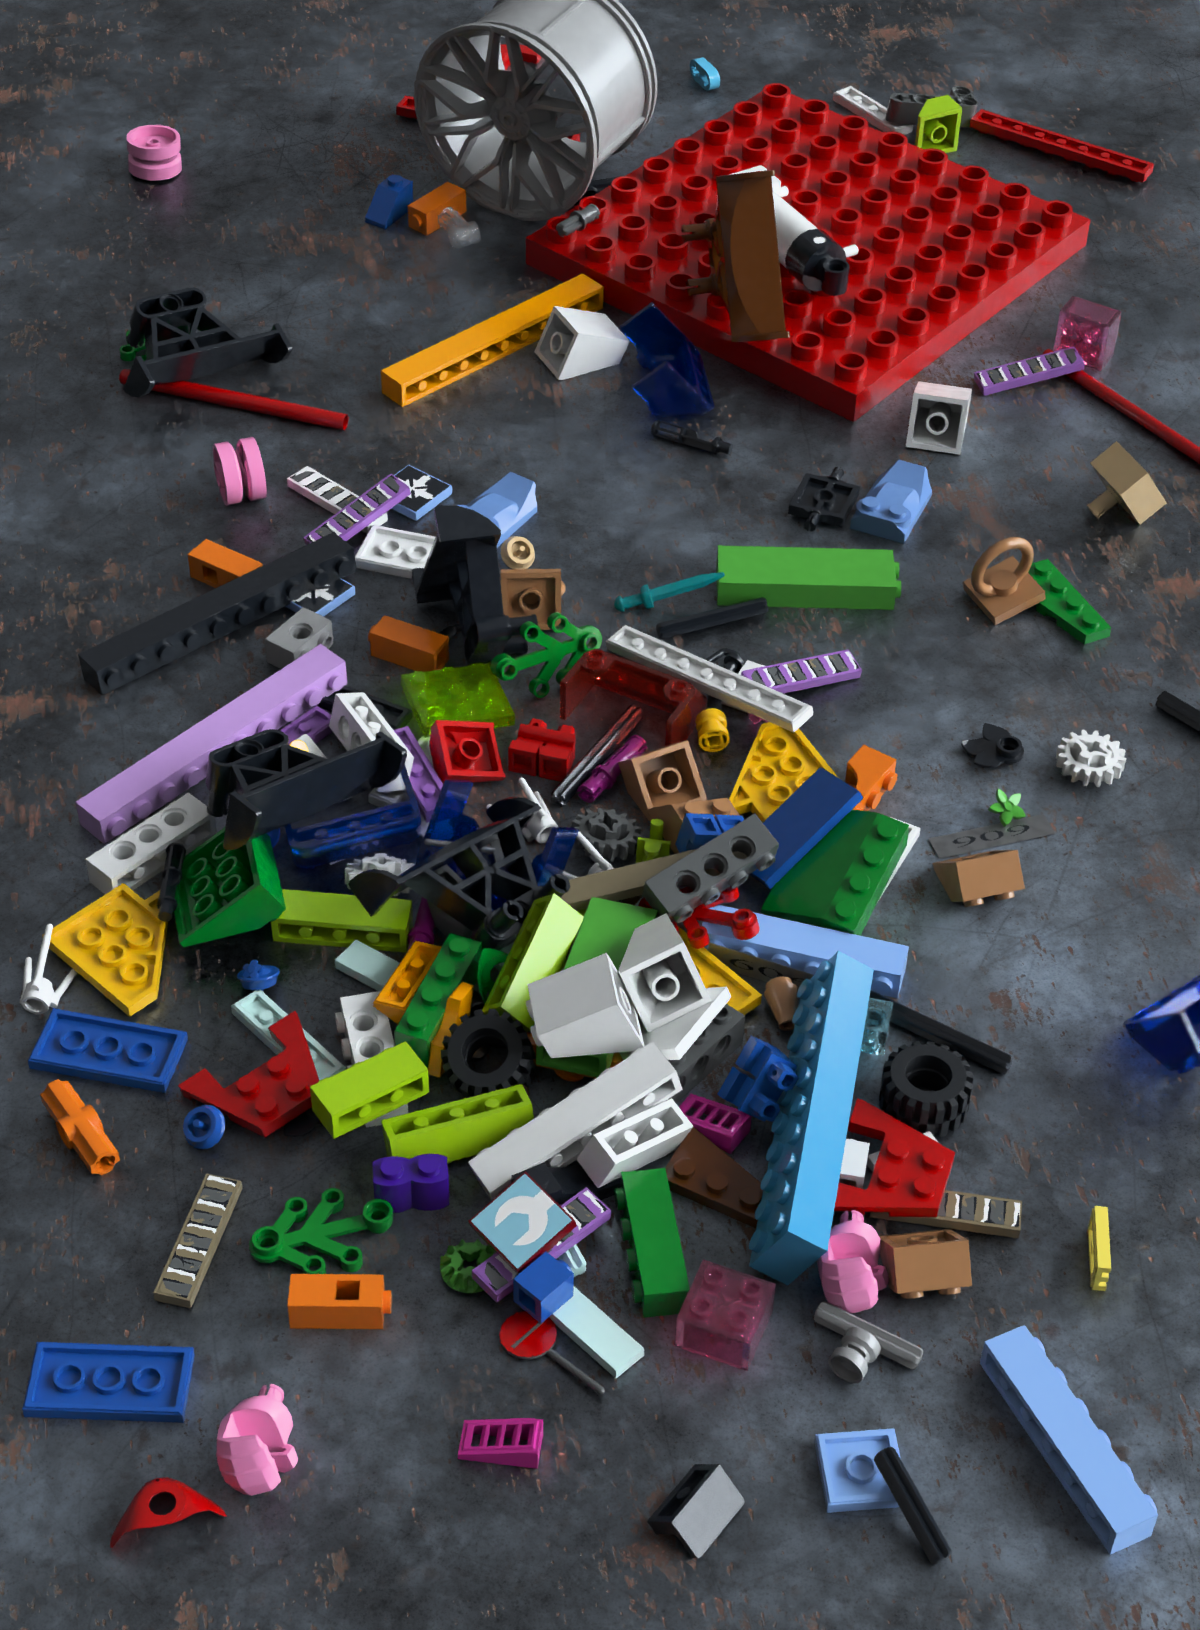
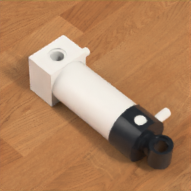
(805, 249)

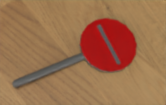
(528, 1339)

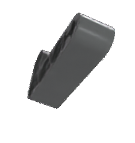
(905, 107)

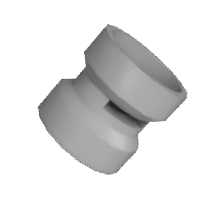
(854, 1355)

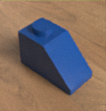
(390, 201)

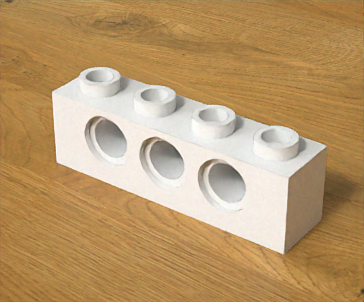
(357, 722)
(142, 850)
(366, 1035)

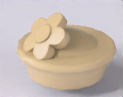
(517, 552)

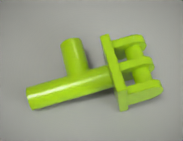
(654, 846)

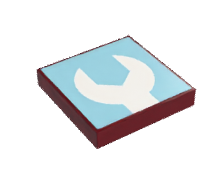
(522, 1223)

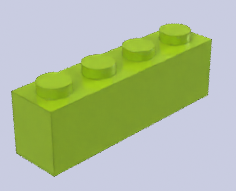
(341, 920)
(536, 953)
(458, 1127)

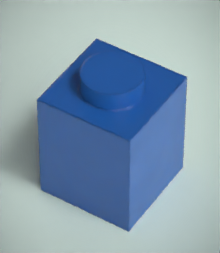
(543, 1287)

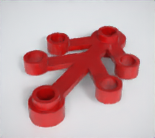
(743, 921)

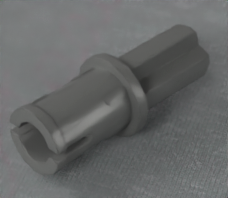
(578, 220)

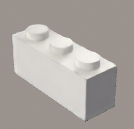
(634, 1142)

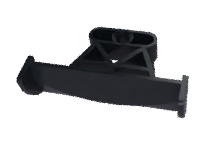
(181, 354)
(466, 571)
(281, 784)
(518, 886)

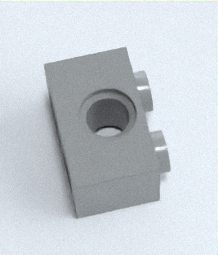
(297, 637)

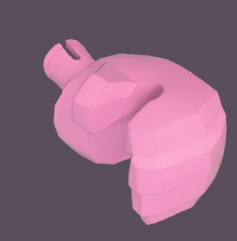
(851, 1266)
(255, 1444)

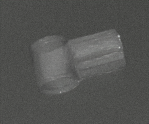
(458, 229)

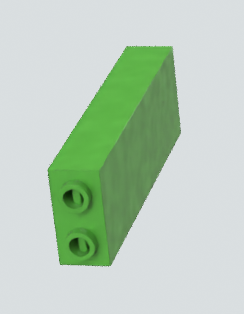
(808, 577)
(607, 930)

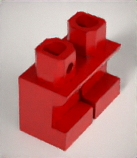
(542, 750)

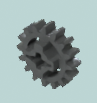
(608, 833)

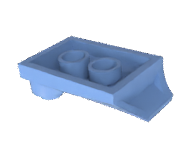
(894, 502)
(507, 503)

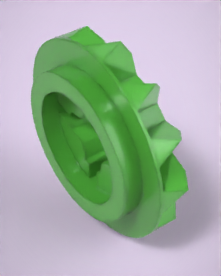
(453, 1268)

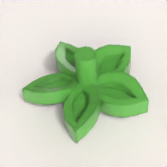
(1007, 807)

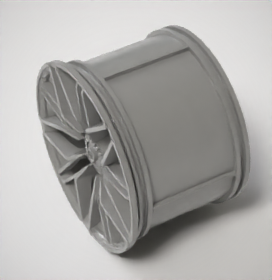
(498, 126)

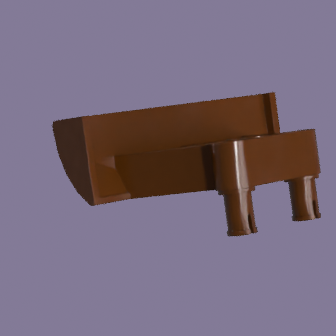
(743, 256)

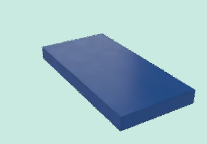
(805, 820)
(108, 1050)
(109, 1382)

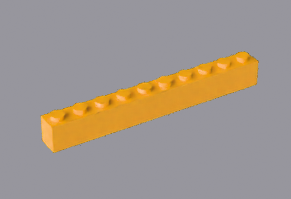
(485, 341)

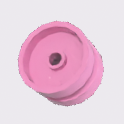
(154, 152)
(239, 471)

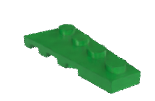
(1067, 605)

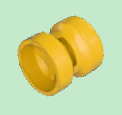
(712, 730)

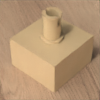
(1125, 484)

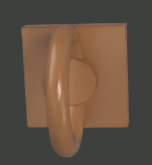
(1007, 586)
(531, 593)

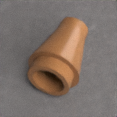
(783, 1000)

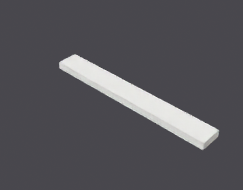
(710, 678)

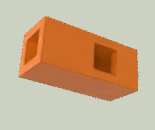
(425, 211)
(217, 564)
(408, 645)
(338, 1301)

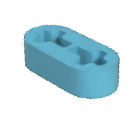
(704, 74)

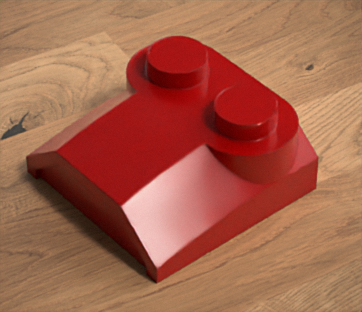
(465, 751)

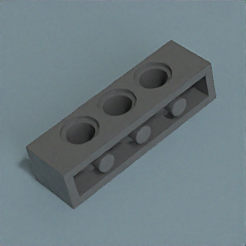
(746, 837)
(710, 1049)

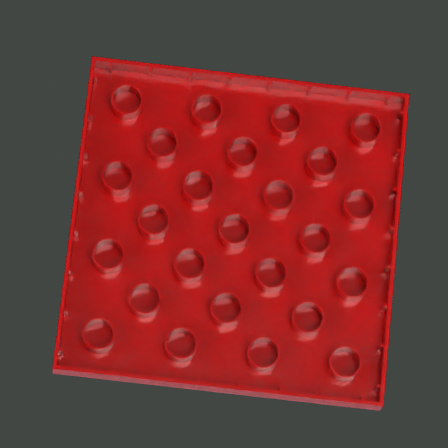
(932, 239)

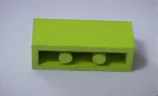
(369, 1089)

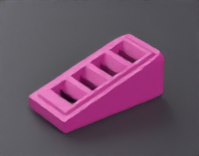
(726, 1139)
(514, 1454)

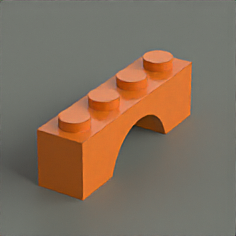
(871, 775)

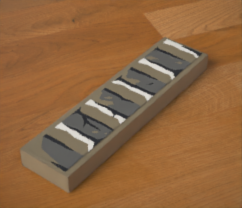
(971, 1214)
(198, 1241)

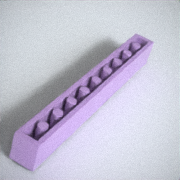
(185, 758)

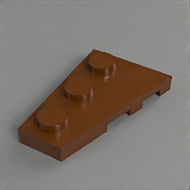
(713, 1179)

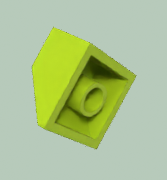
(939, 124)

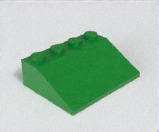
(841, 874)
(227, 890)

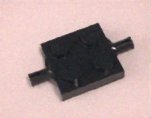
(824, 499)

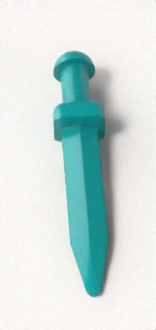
(649, 596)

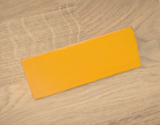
(406, 980)

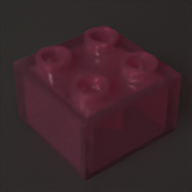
(1089, 329)
(724, 1315)

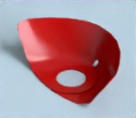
(139, 1514)

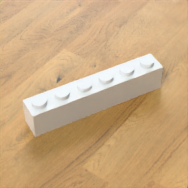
(566, 1128)

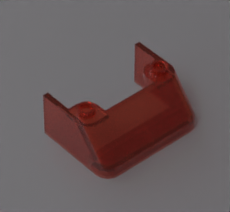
(637, 683)

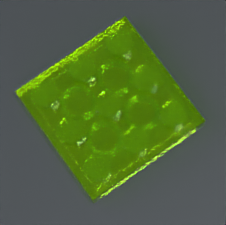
(457, 695)

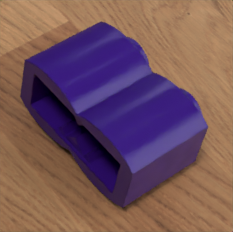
(412, 1182)

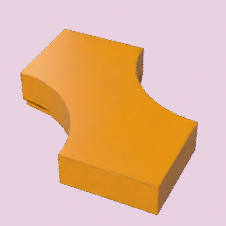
(457, 1006)

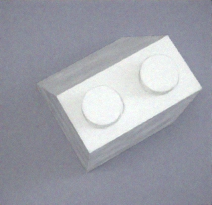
(580, 342)
(938, 417)
(661, 974)
(584, 1011)

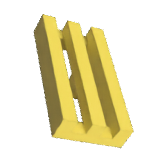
(1099, 1248)

